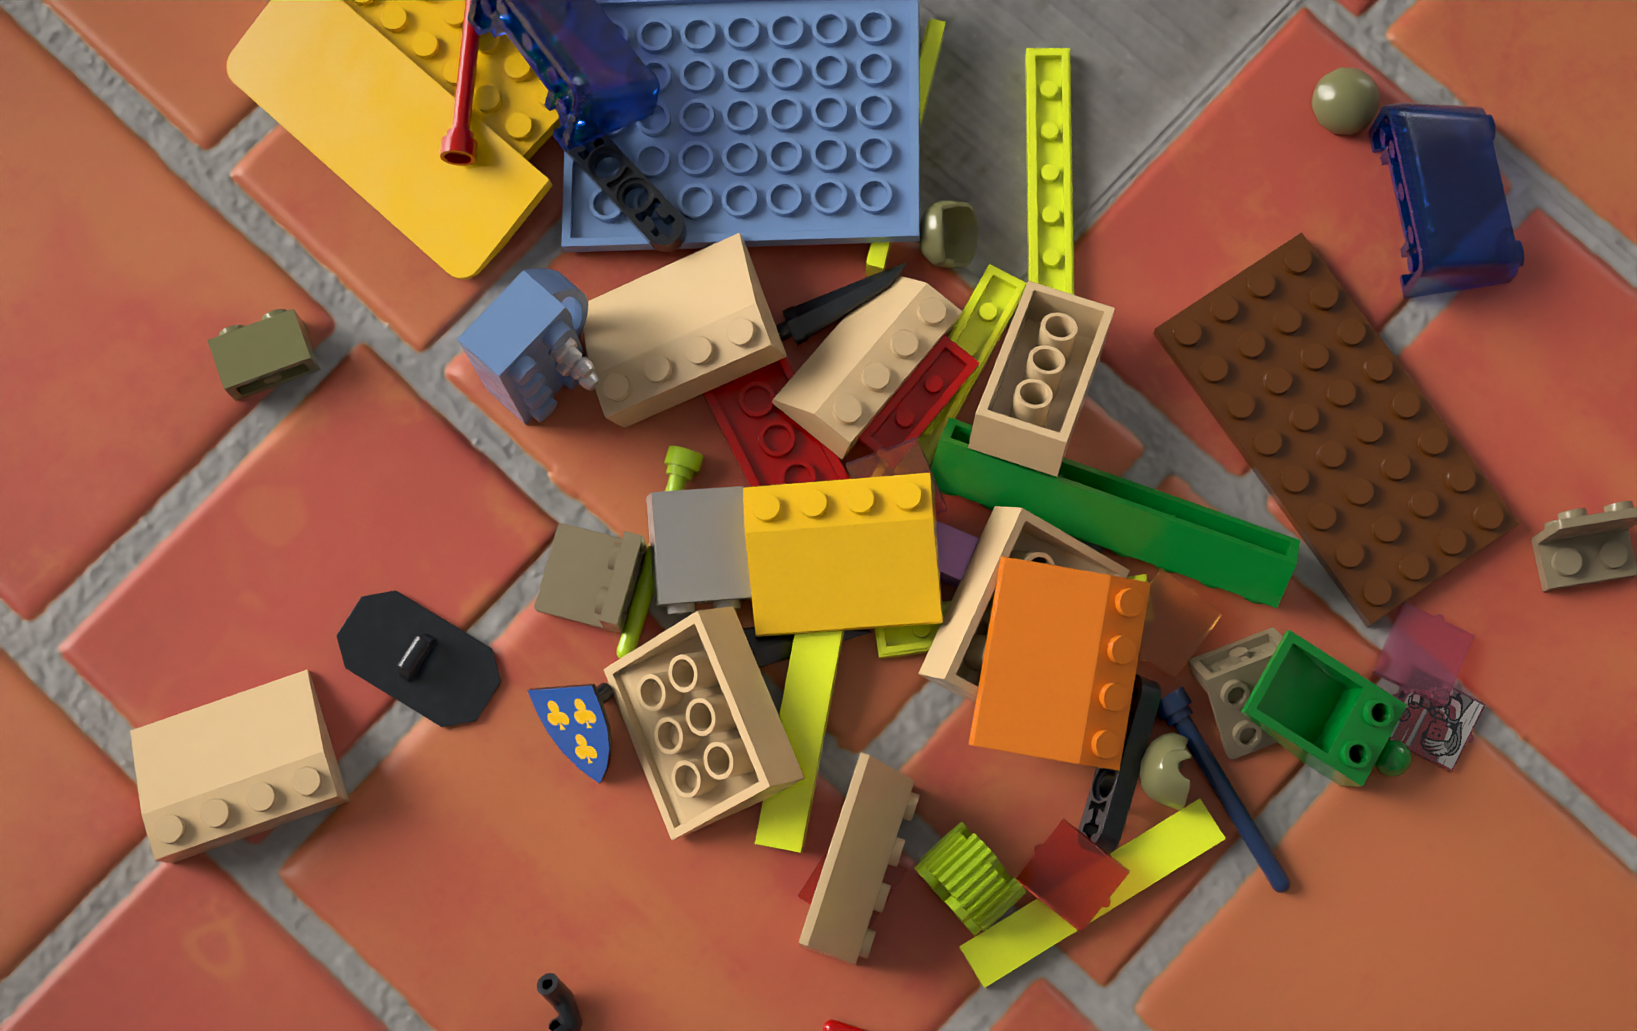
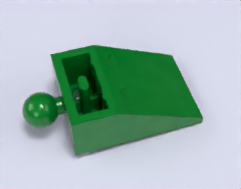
(1327, 714)

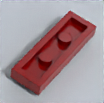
(921, 396)

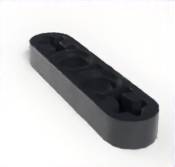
(626, 179)
(1114, 789)

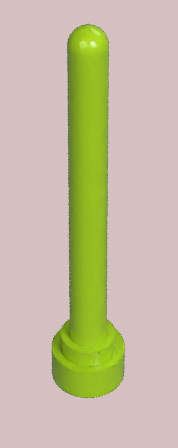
(681, 468)

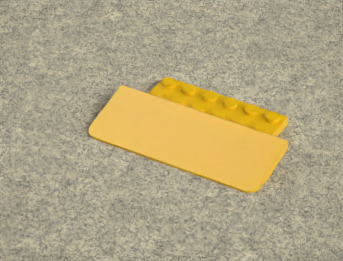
(374, 97)

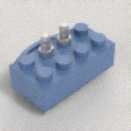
(531, 344)

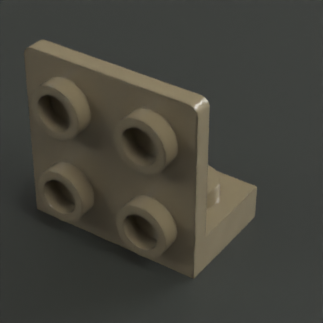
(1586, 547)
(591, 577)
(1229, 679)

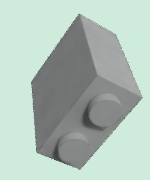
(698, 548)

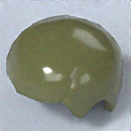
(1345, 101)
(949, 234)
(1161, 773)

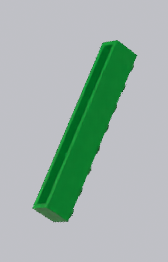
(1125, 518)

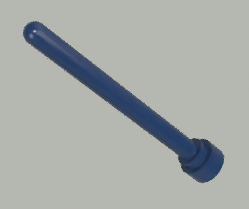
(1177, 712)

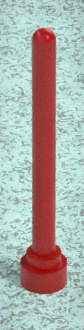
(459, 144)

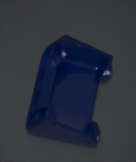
(579, 58)
(1447, 197)

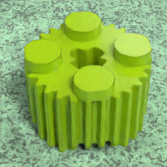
(969, 879)

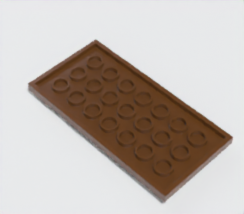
(1335, 429)

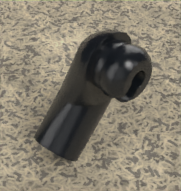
(562, 1000)

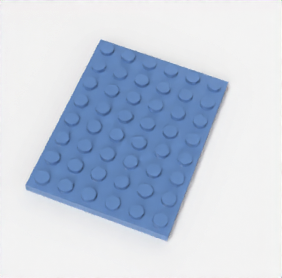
(766, 125)

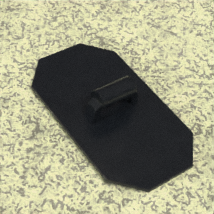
(418, 658)

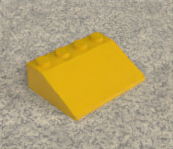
(843, 554)

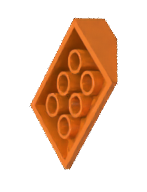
(1059, 663)

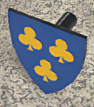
(578, 723)

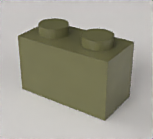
(263, 353)

